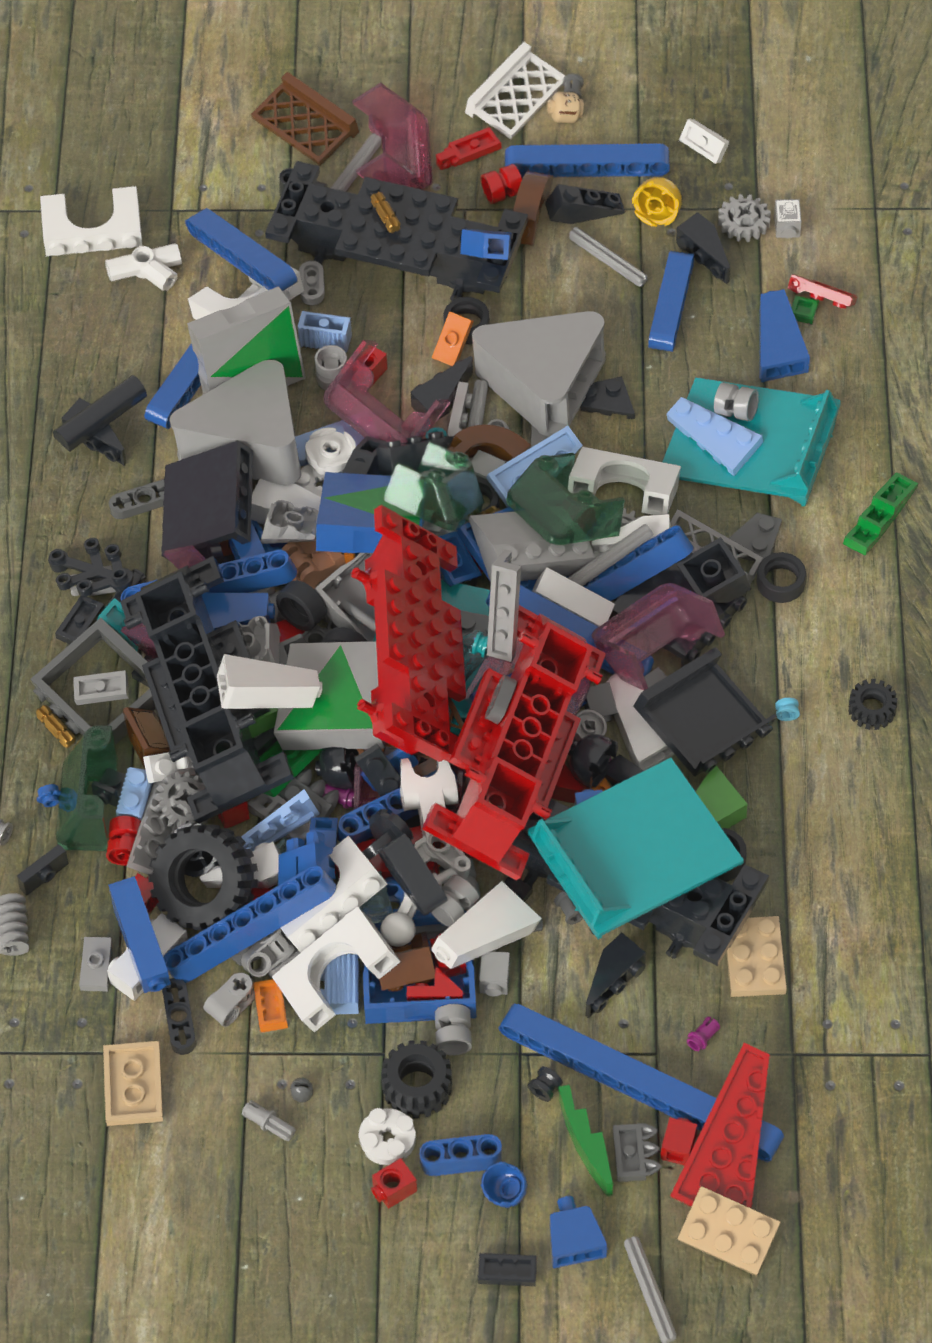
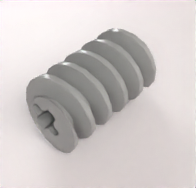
(13, 925)

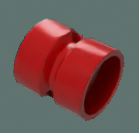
(500, 184)
(121, 838)

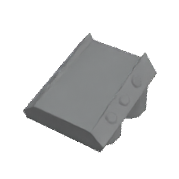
(289, 523)
(262, 639)

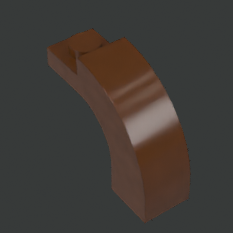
(530, 198)
(490, 439)

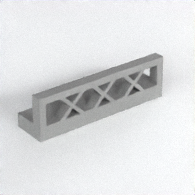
(746, 552)
(503, 608)

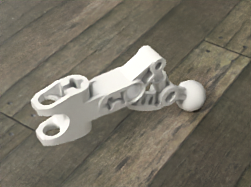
(421, 794)

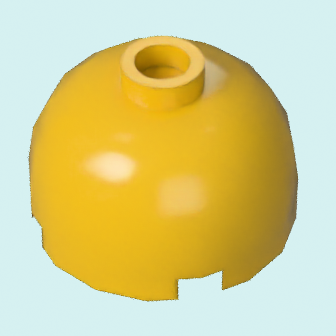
(657, 201)

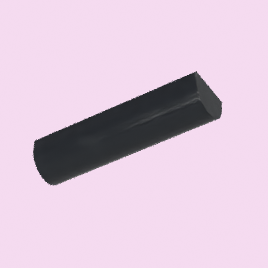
(100, 413)

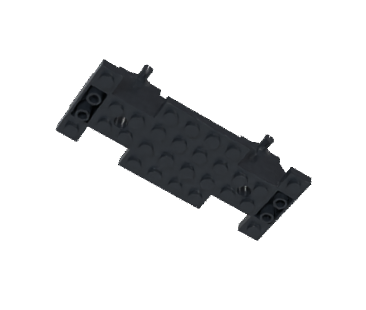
(428, 244)
(188, 690)
(703, 925)

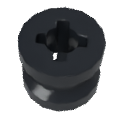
(545, 1084)

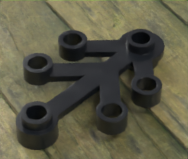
(118, 579)

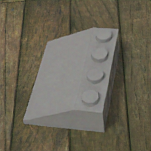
(528, 547)

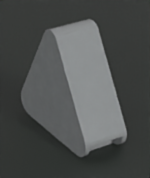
(542, 364)
(246, 409)

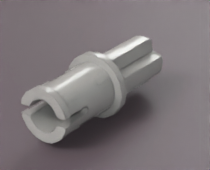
(268, 1120)

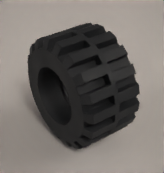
(417, 1059)

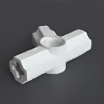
(147, 264)

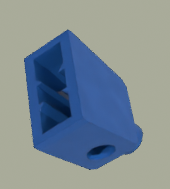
(575, 1235)

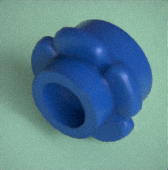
(49, 795)

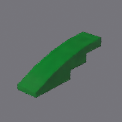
(880, 514)
(588, 1146)

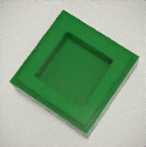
(804, 309)

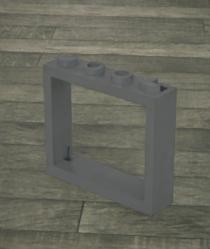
(98, 631)

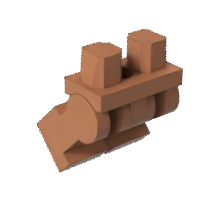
(311, 564)

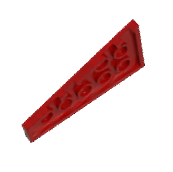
(729, 1141)

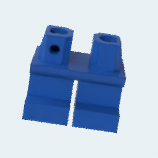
(301, 856)

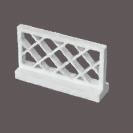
(498, 83)

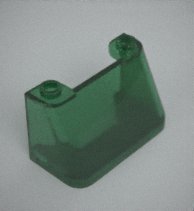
(82, 815)

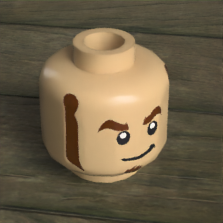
(565, 107)

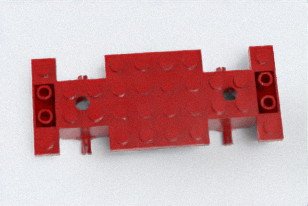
(415, 638)
(523, 755)

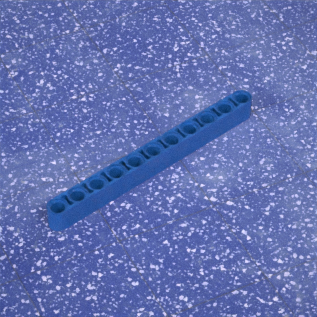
(620, 1071)

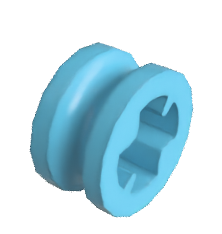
(787, 709)

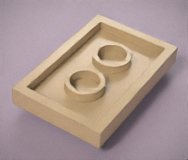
(757, 959)
(133, 1083)
(728, 1231)

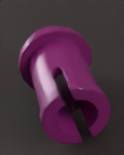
(346, 797)
(698, 1039)

